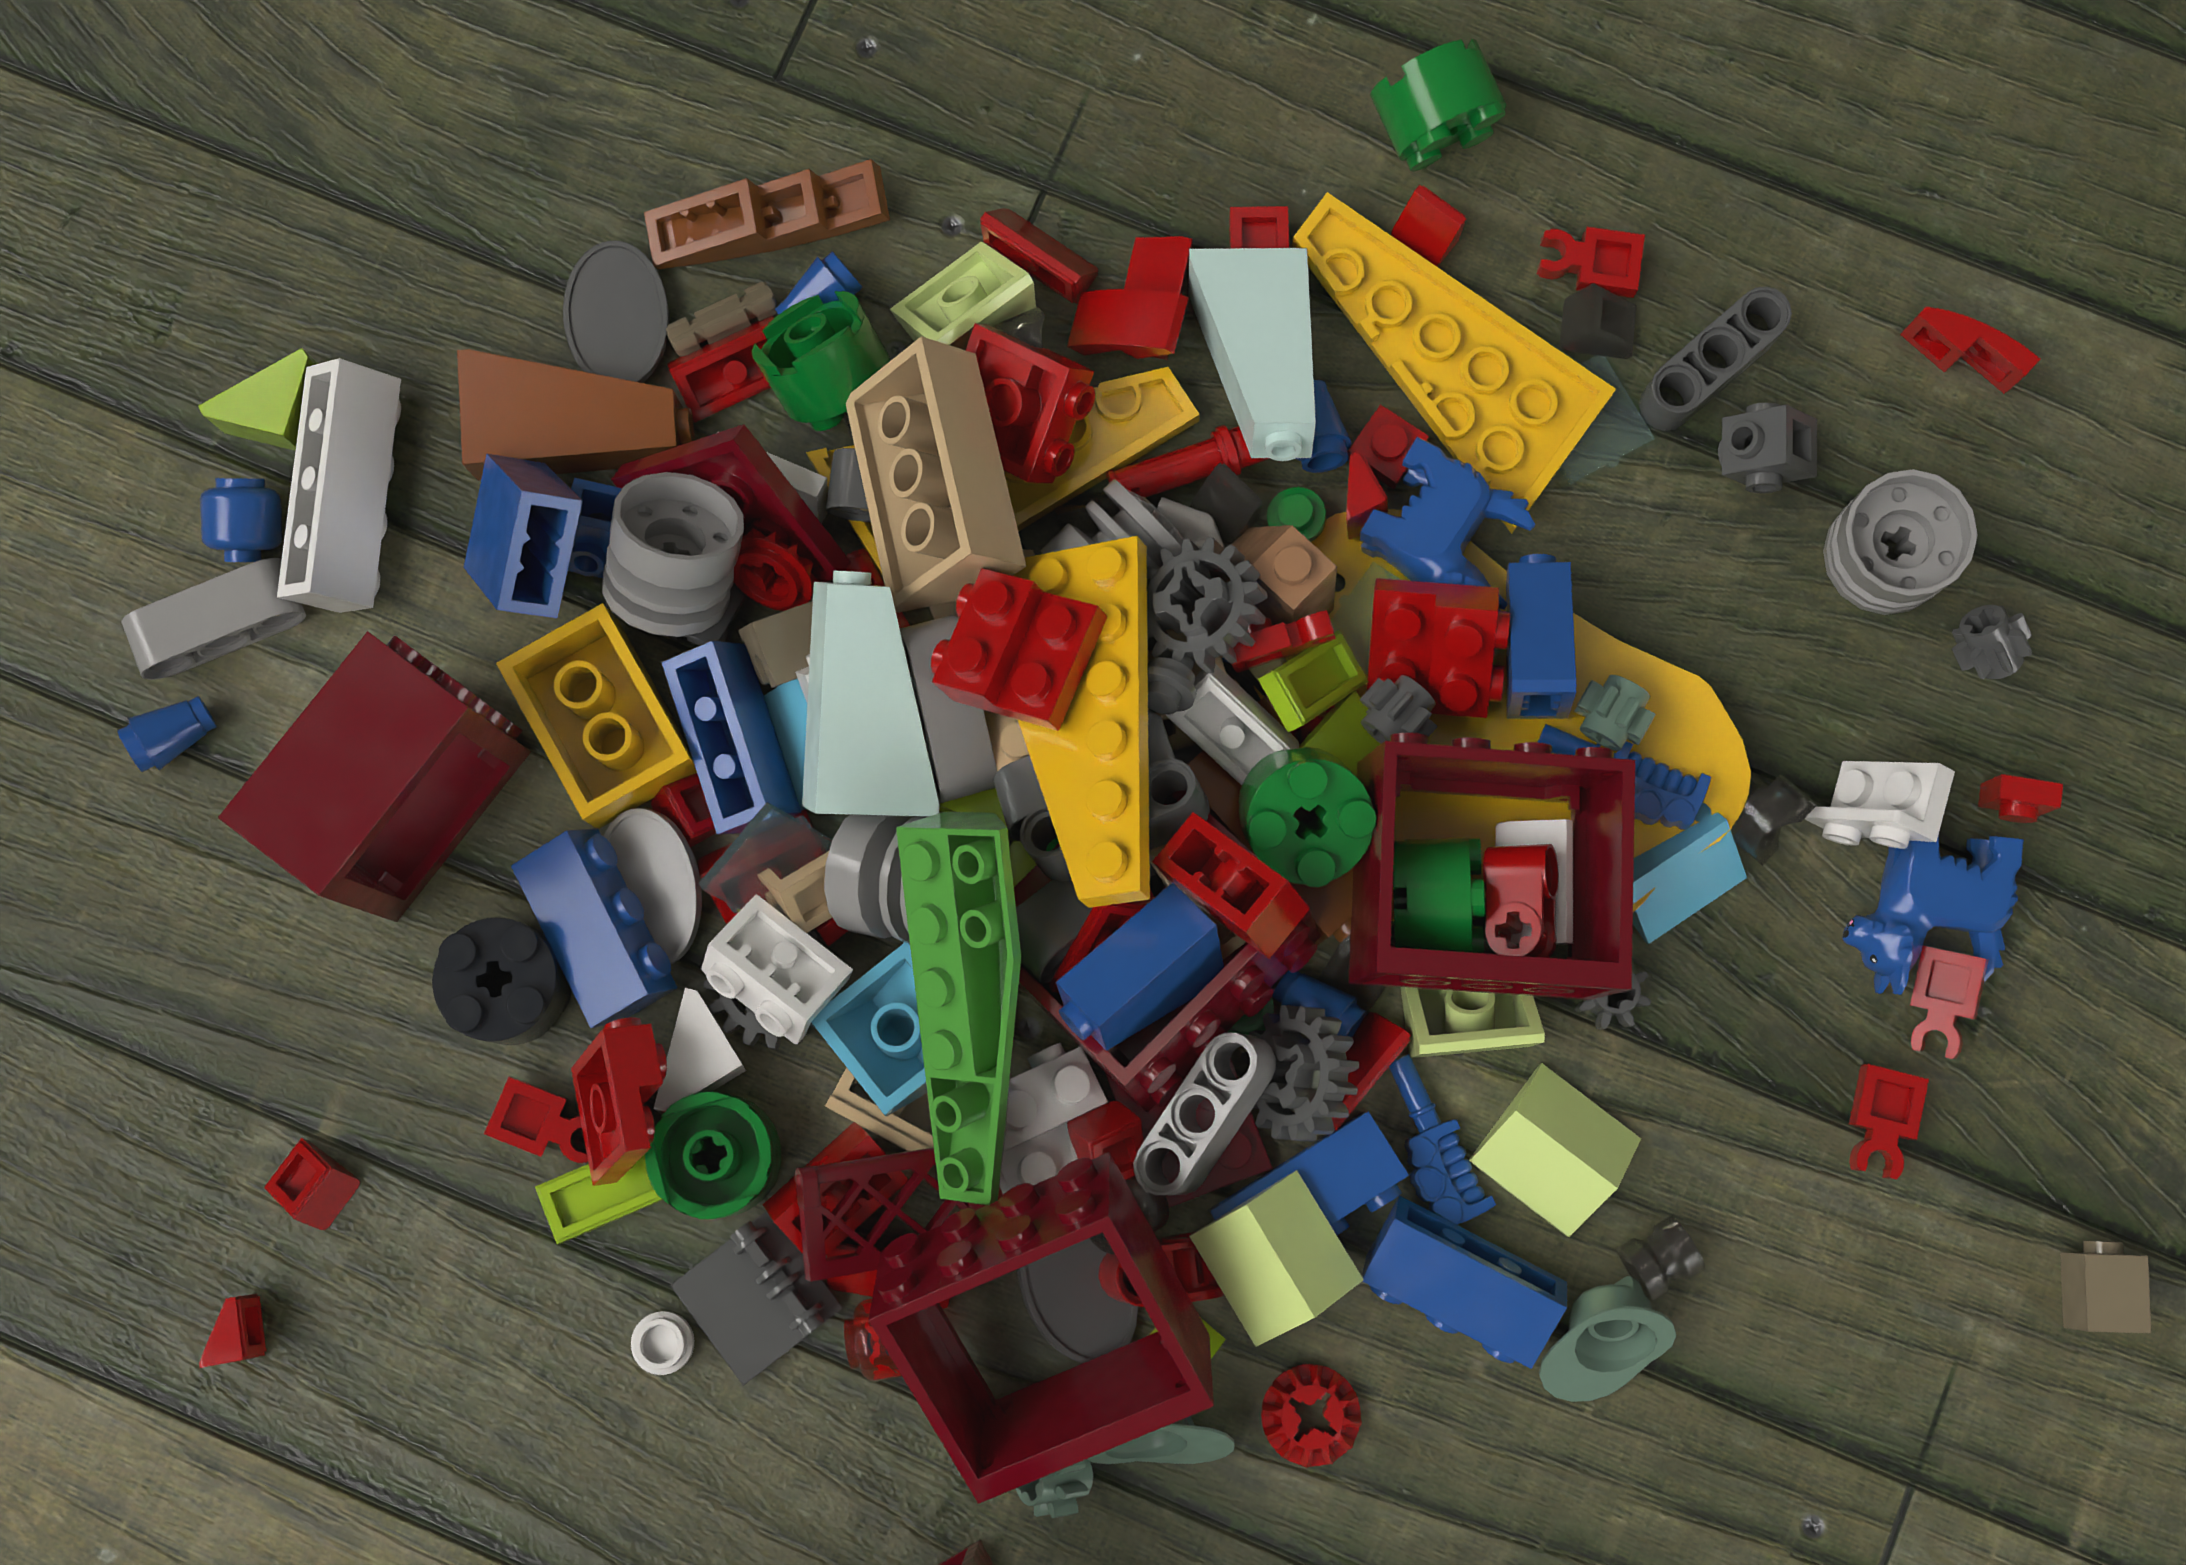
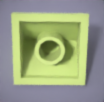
(971, 290)
(1468, 1021)
(1556, 1151)
(1277, 1259)

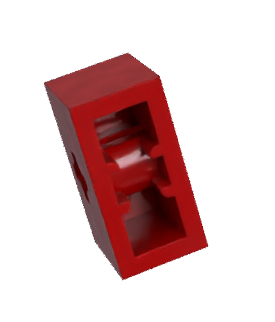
(1231, 885)
(849, 1145)

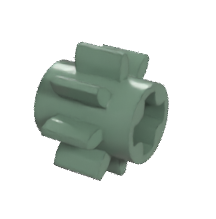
(1615, 712)
(1058, 1491)

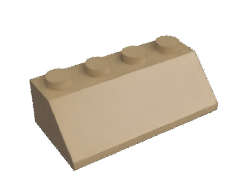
(932, 475)

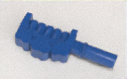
(1658, 791)
(1438, 1160)

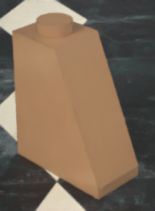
(1292, 572)

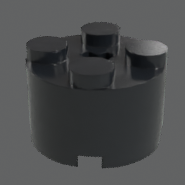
(467, 976)

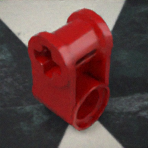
(1520, 891)
(1185, 1261)

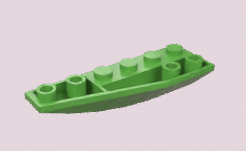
(965, 989)

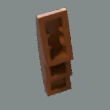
(766, 217)

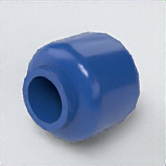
(241, 518)

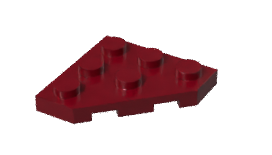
(762, 492)

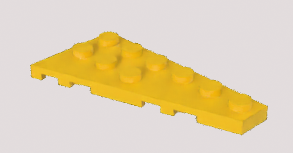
(1464, 364)
(1124, 424)
(1099, 758)

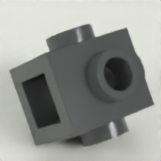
(1768, 447)

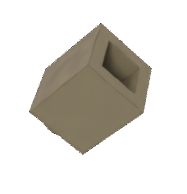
(2105, 1289)

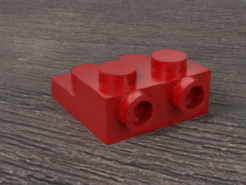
(1031, 402)
(1441, 641)
(1016, 649)
(611, 1087)

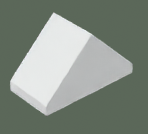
(698, 1054)

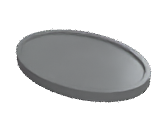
(661, 874)

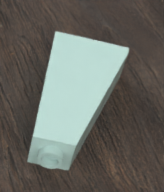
(1259, 336)
(861, 708)

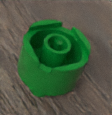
(1439, 101)
(819, 357)
(1317, 782)
(1437, 896)
(685, 1134)

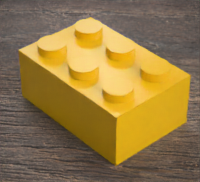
(598, 716)

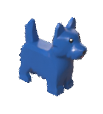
(1439, 523)
(1937, 891)

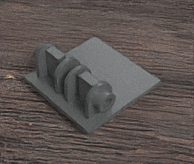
(755, 1297)

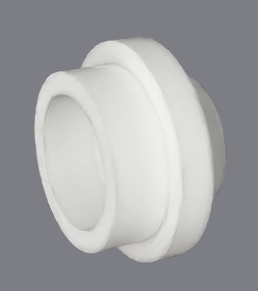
(662, 1343)

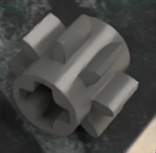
(1991, 642)
(1397, 709)
(1621, 1008)

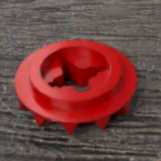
(757, 580)
(1281, 1420)

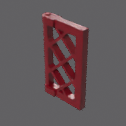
(860, 1171)

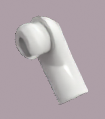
(1190, 522)

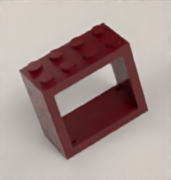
(377, 779)
(1603, 816)
(1235, 991)
(1075, 1411)

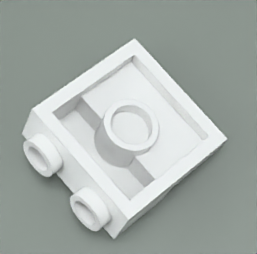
(1038, 1114)

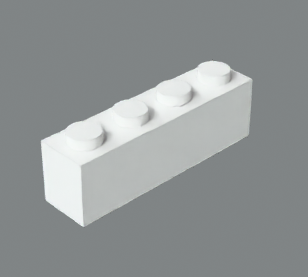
(339, 487)

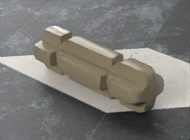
(722, 319)

